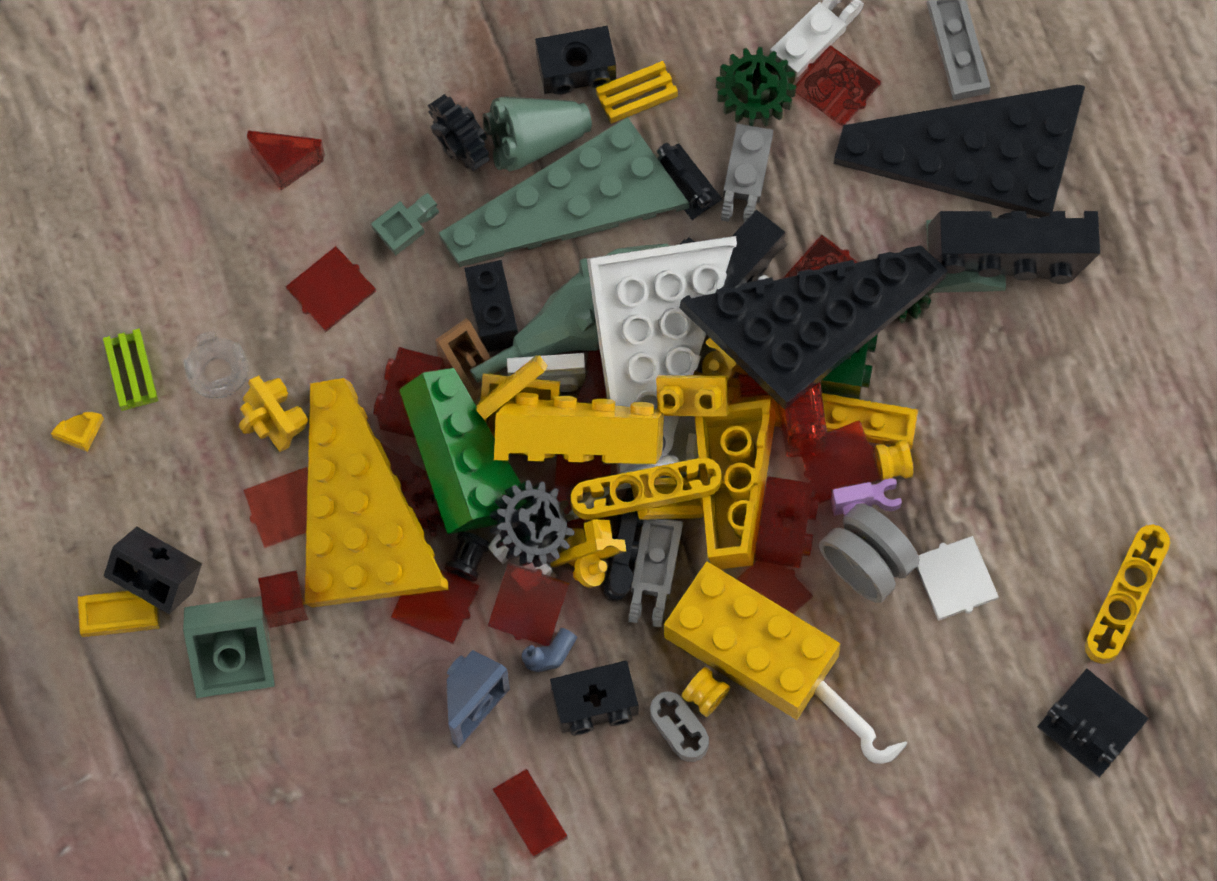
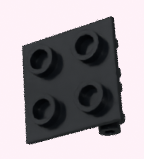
(1092, 722)

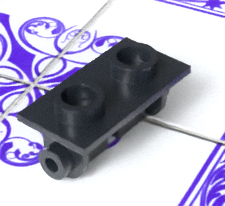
(688, 179)

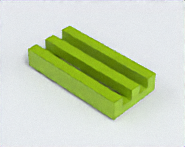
(123, 341)

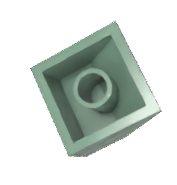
(228, 647)

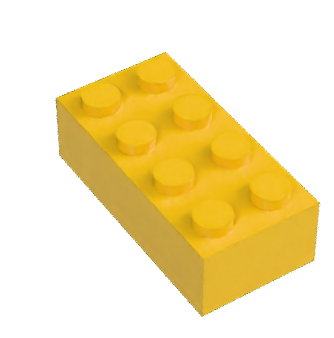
(751, 640)

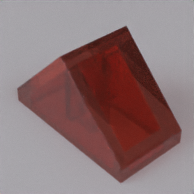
(285, 156)

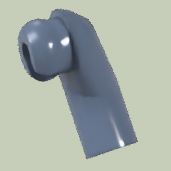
(551, 656)

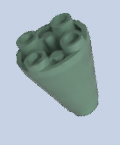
(532, 128)

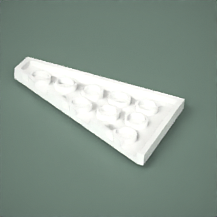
(641, 320)

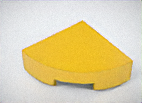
(79, 430)

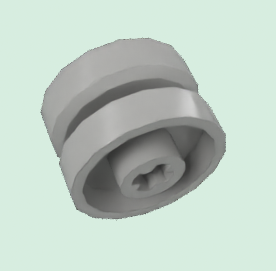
(869, 552)

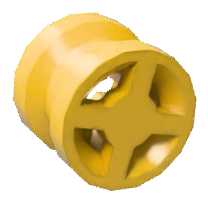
(894, 460)
(705, 691)

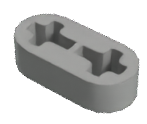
(687, 721)

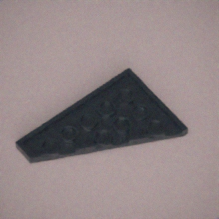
(985, 150)
(808, 324)

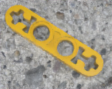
(647, 494)
(1130, 595)

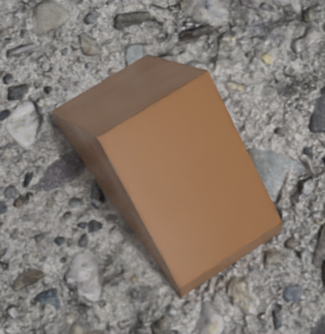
(463, 351)

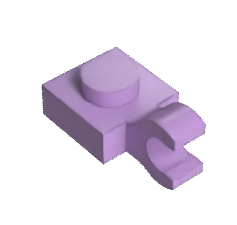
(847, 497)

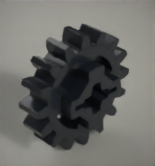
(458, 132)
(525, 535)

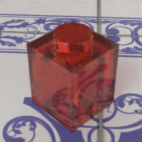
(283, 599)

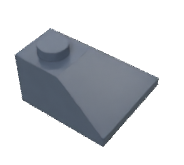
(472, 692)

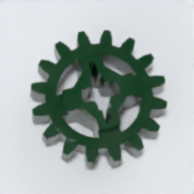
(737, 84)

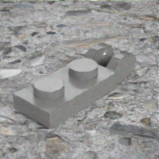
(746, 169)
(655, 566)

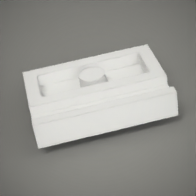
(565, 368)

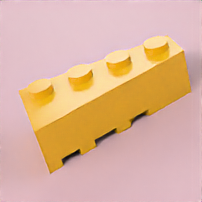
(578, 430)
(742, 450)

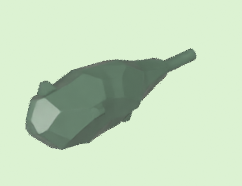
(562, 324)

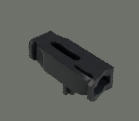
(756, 247)

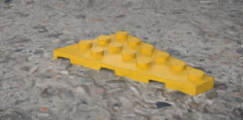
(359, 526)

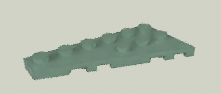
(580, 194)

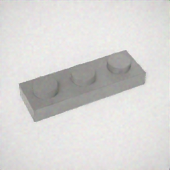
(958, 48)

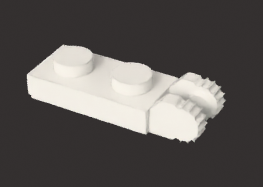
(814, 34)

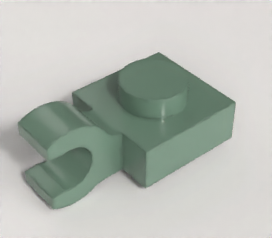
(402, 226)

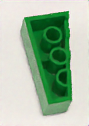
(456, 450)

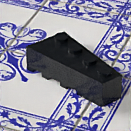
(1015, 244)

